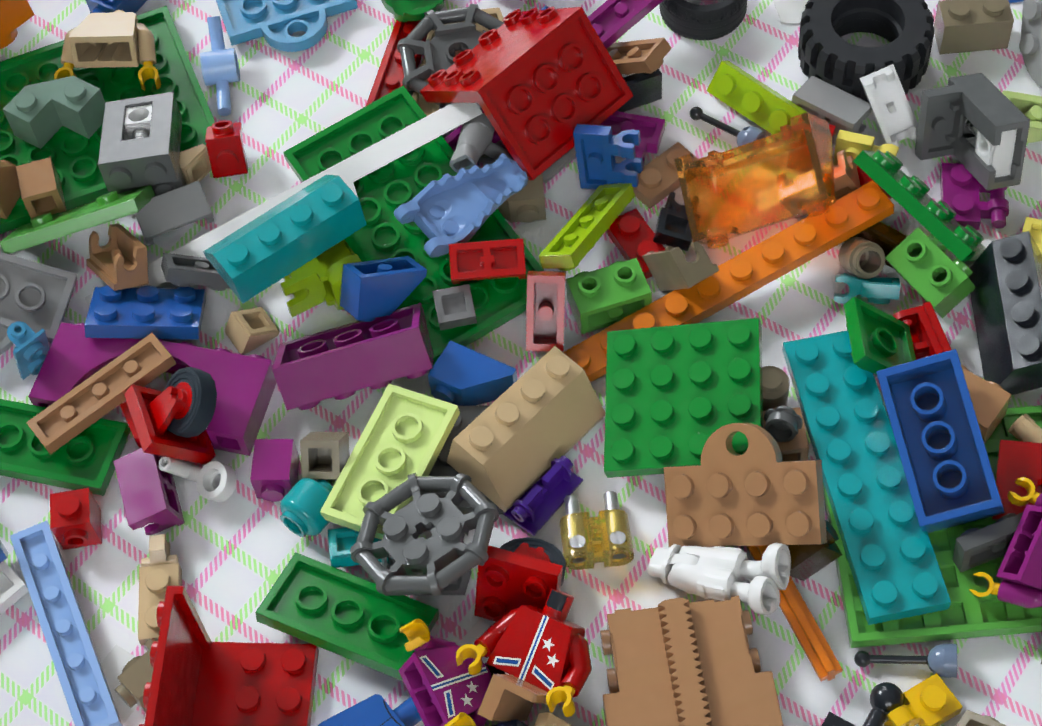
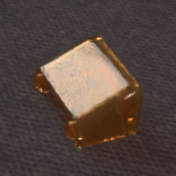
(759, 182)

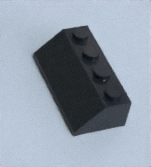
(1009, 312)

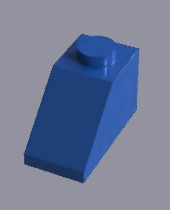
(378, 286)
(468, 377)

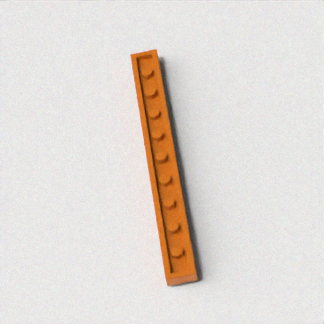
(746, 272)

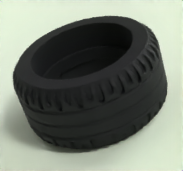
(703, 21)

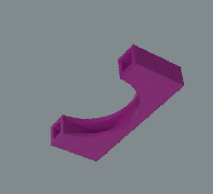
(241, 381)

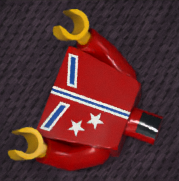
(537, 648)

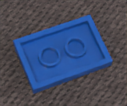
(145, 311)

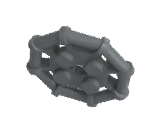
(442, 48)
(442, 555)

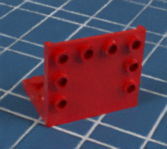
(535, 82)
(224, 681)

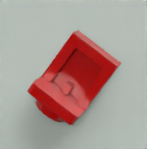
(226, 149)

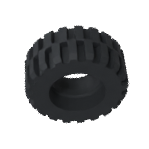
(841, 64)

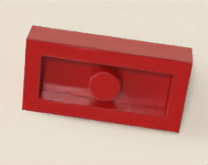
(633, 238)

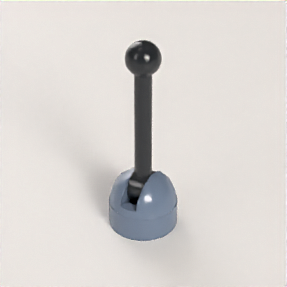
(744, 137)
(940, 660)

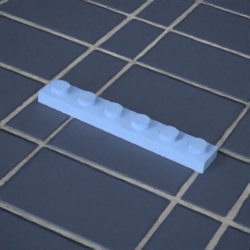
(64, 628)

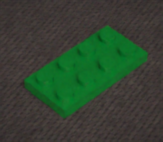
(913, 197)
(78, 464)
(343, 614)

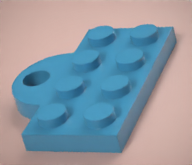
(279, 20)

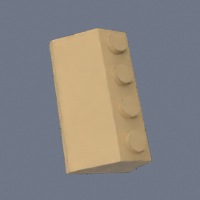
(527, 429)

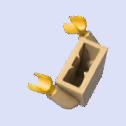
(110, 41)

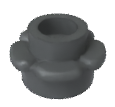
(782, 423)

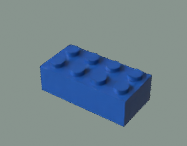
(940, 442)

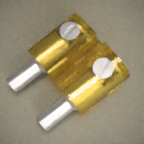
(597, 538)

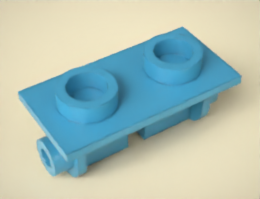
(29, 348)

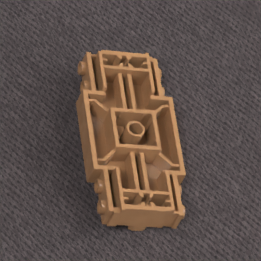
(686, 667)

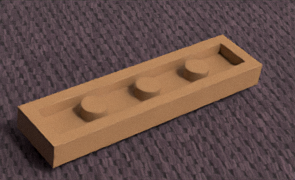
(100, 393)

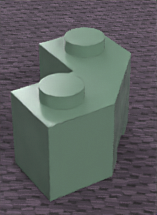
(47, 106)

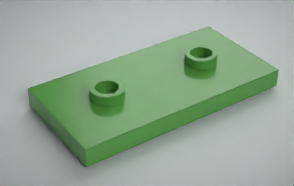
(50, 227)

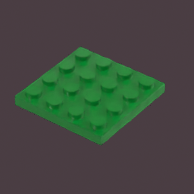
(676, 389)

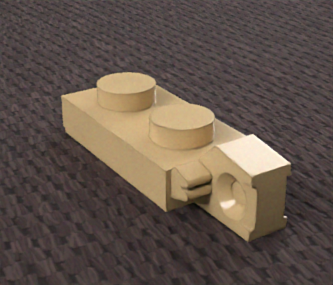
(154, 577)

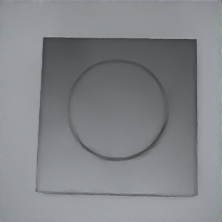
(454, 307)

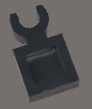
(673, 225)

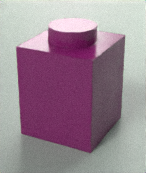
(274, 468)

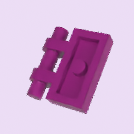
(962, 194)

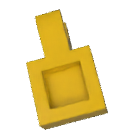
(926, 704)

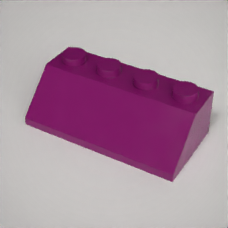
(353, 358)

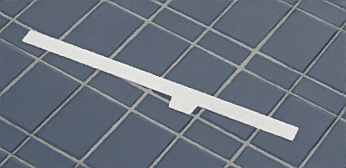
(348, 169)

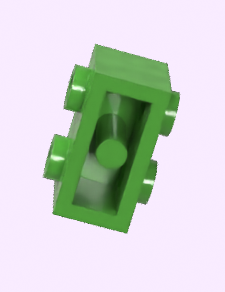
(931, 272)
(607, 294)

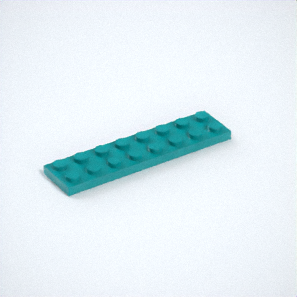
(865, 481)

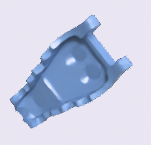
(460, 204)

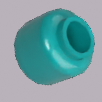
(303, 506)

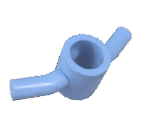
(219, 66)

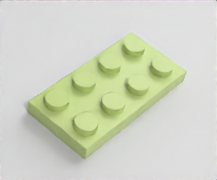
(397, 441)

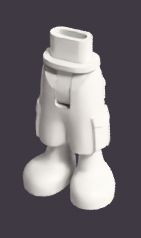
(720, 573)

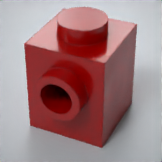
(75, 518)

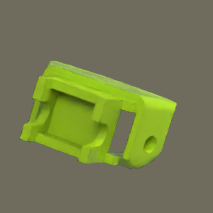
(318, 280)

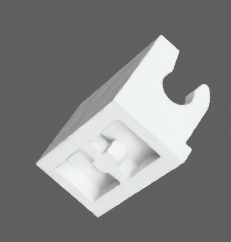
(890, 105)

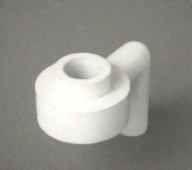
(214, 481)

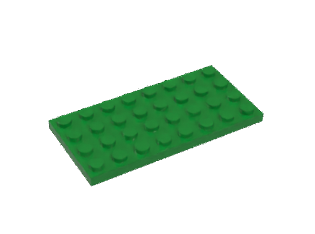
(397, 183)

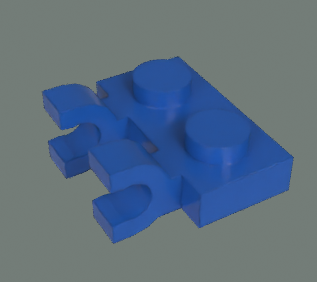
(597, 152)

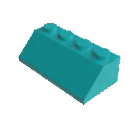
(287, 236)

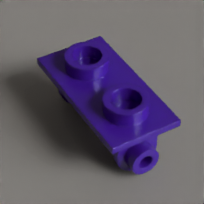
(544, 496)

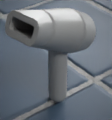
(473, 142)

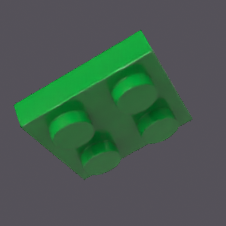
(877, 337)

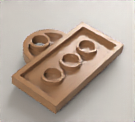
(745, 496)

